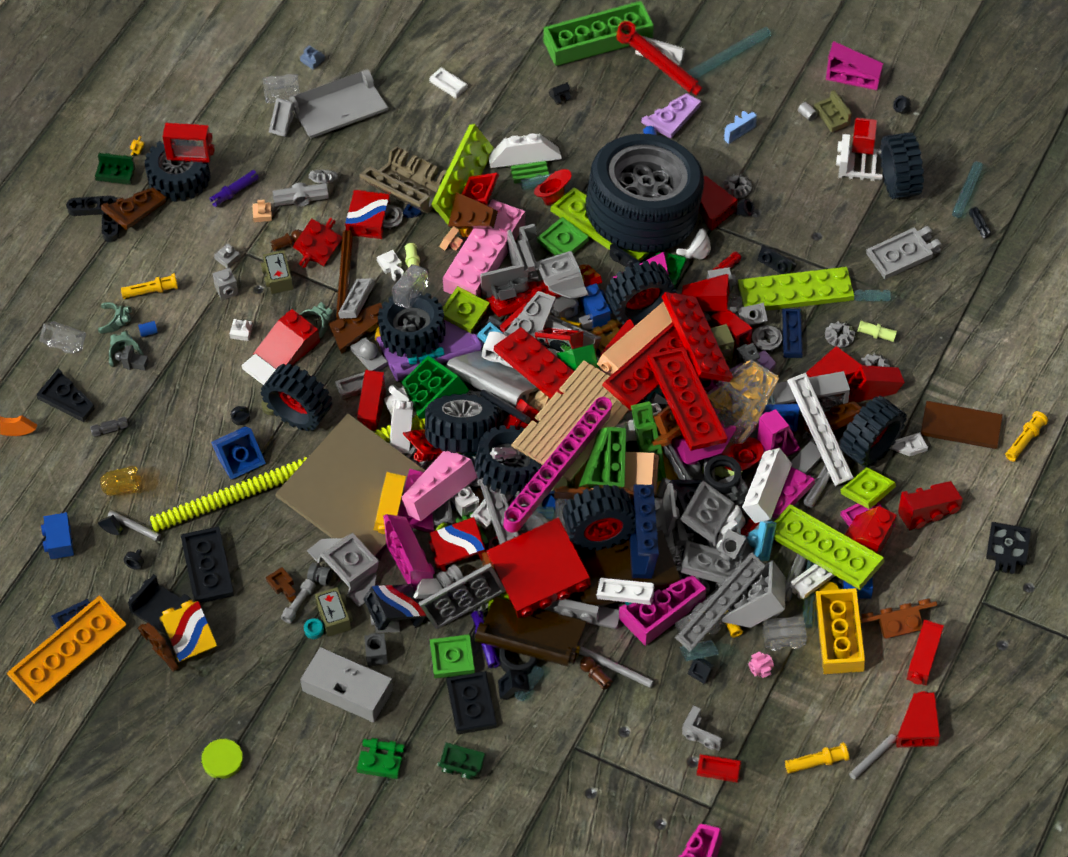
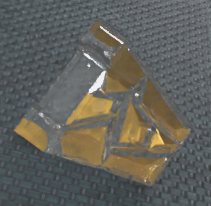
(743, 398)

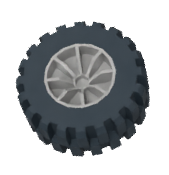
(459, 422)

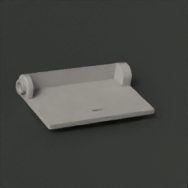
(338, 103)
(492, 376)

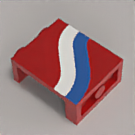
(367, 214)
(456, 542)

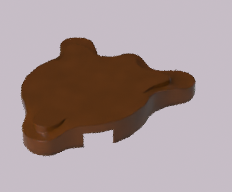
(159, 644)

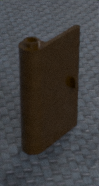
(616, 564)
(540, 635)

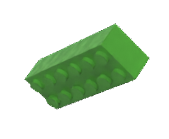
(594, 33)

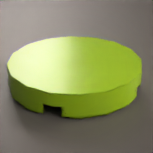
(222, 758)

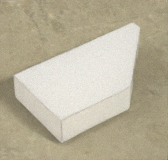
(910, 445)
(427, 588)

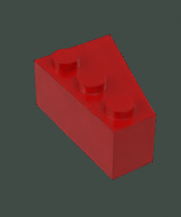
(929, 505)

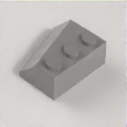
(760, 600)

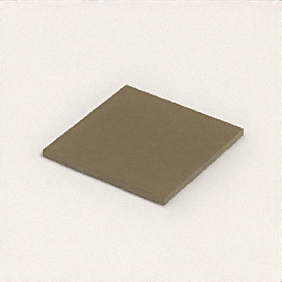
(343, 482)

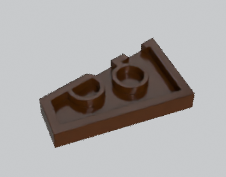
(471, 214)

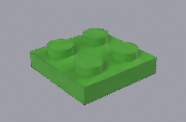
(562, 238)
(452, 656)

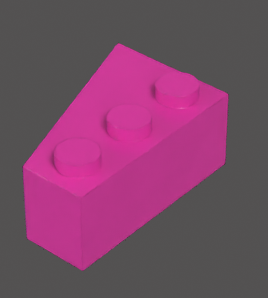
(853, 68)

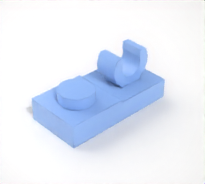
(740, 126)

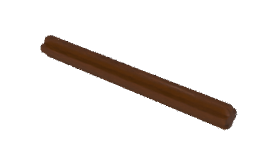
(345, 263)

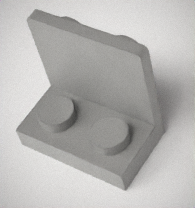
(666, 511)

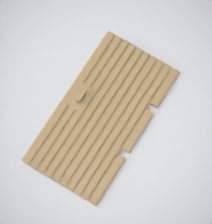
(563, 413)

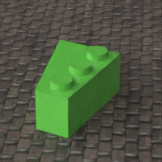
(606, 459)

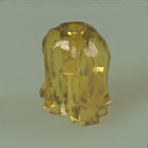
(120, 481)

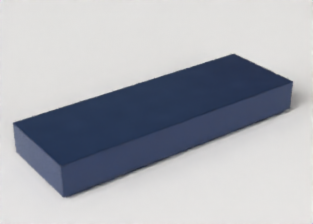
(792, 333)

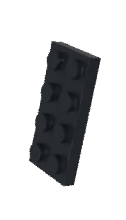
(207, 565)

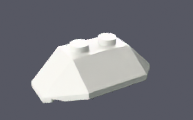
(523, 150)

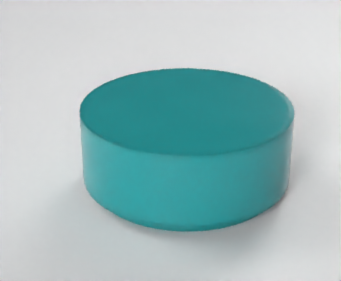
(313, 628)

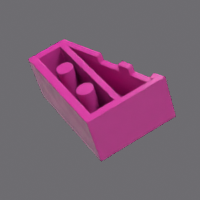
(776, 433)

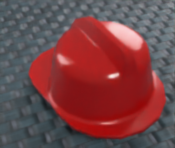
(553, 187)
(746, 454)

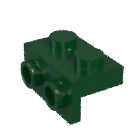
(115, 168)
(462, 760)

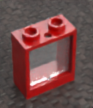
(188, 142)

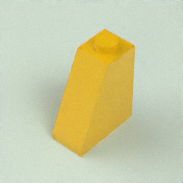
(389, 499)

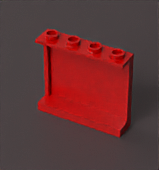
(539, 568)

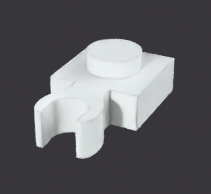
(390, 263)

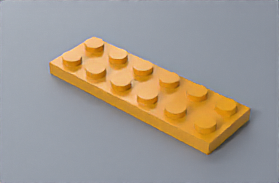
(66, 649)

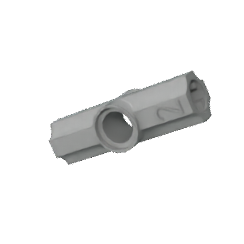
(300, 194)

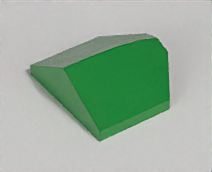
(576, 356)

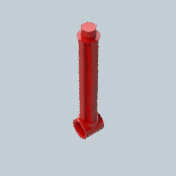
(657, 57)

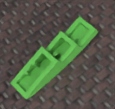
(647, 432)

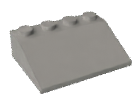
(462, 596)

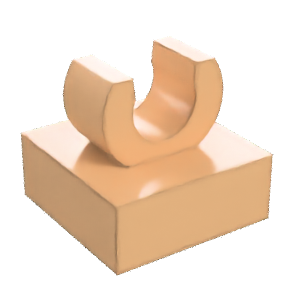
(262, 211)
(451, 239)

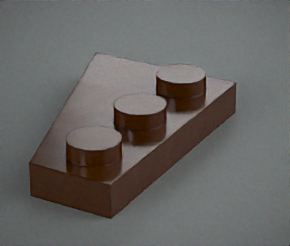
(133, 209)
(351, 329)
(837, 416)

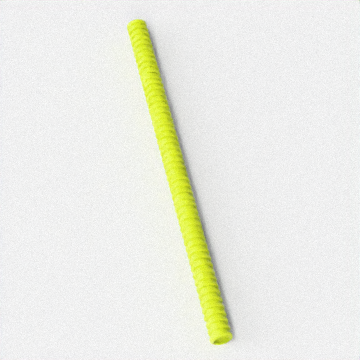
(245, 489)

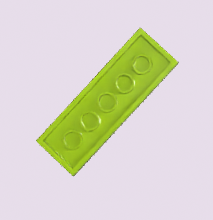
(468, 162)
(573, 209)
(797, 289)
(826, 547)

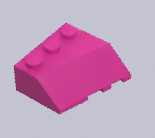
(692, 457)

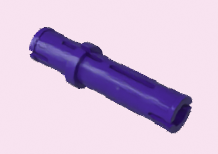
(228, 191)
(489, 651)

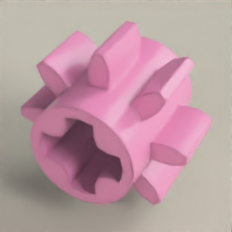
(761, 664)

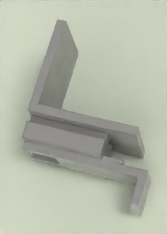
(522, 262)

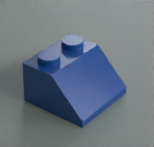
(238, 452)

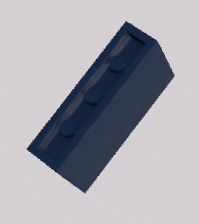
(644, 539)

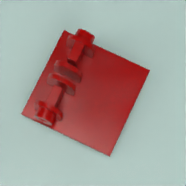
(425, 450)

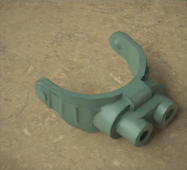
(323, 313)
(120, 319)
(120, 341)

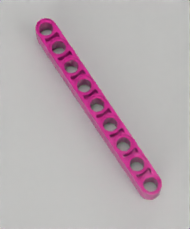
(555, 471)

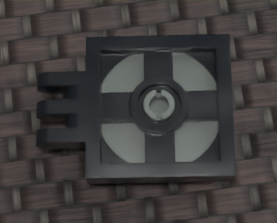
(1008, 546)

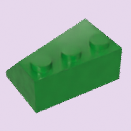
(429, 382)

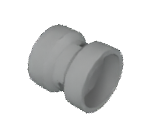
(449, 577)

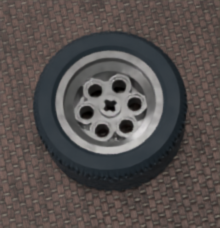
(644, 192)

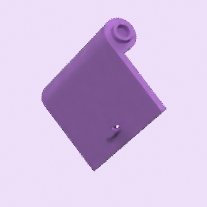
(455, 343)

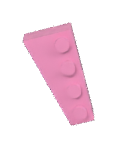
(438, 484)

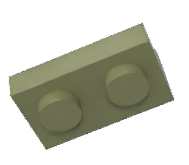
(834, 112)

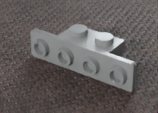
(591, 614)

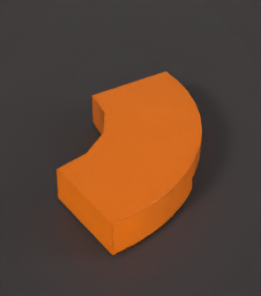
(16, 426)

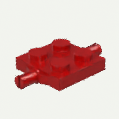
(317, 242)

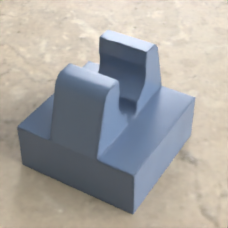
(312, 57)

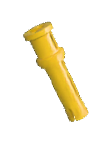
(158, 284)
(1030, 430)
(826, 756)

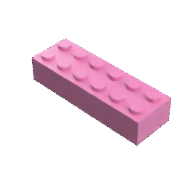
(483, 250)

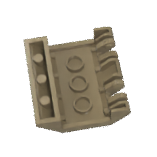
(409, 184)

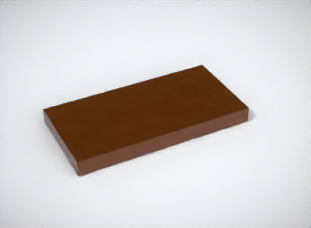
(961, 424)

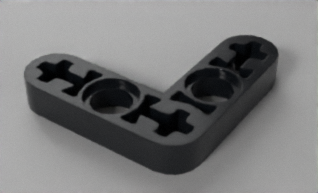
(80, 211)

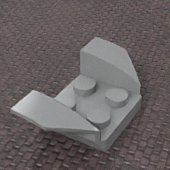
(562, 275)
(350, 562)

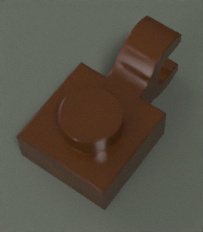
(282, 582)

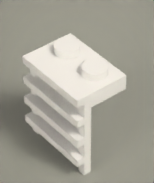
(846, 161)

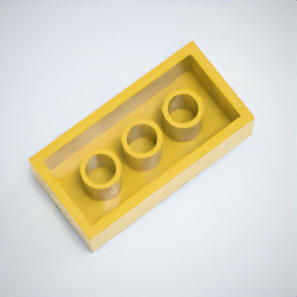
(840, 631)

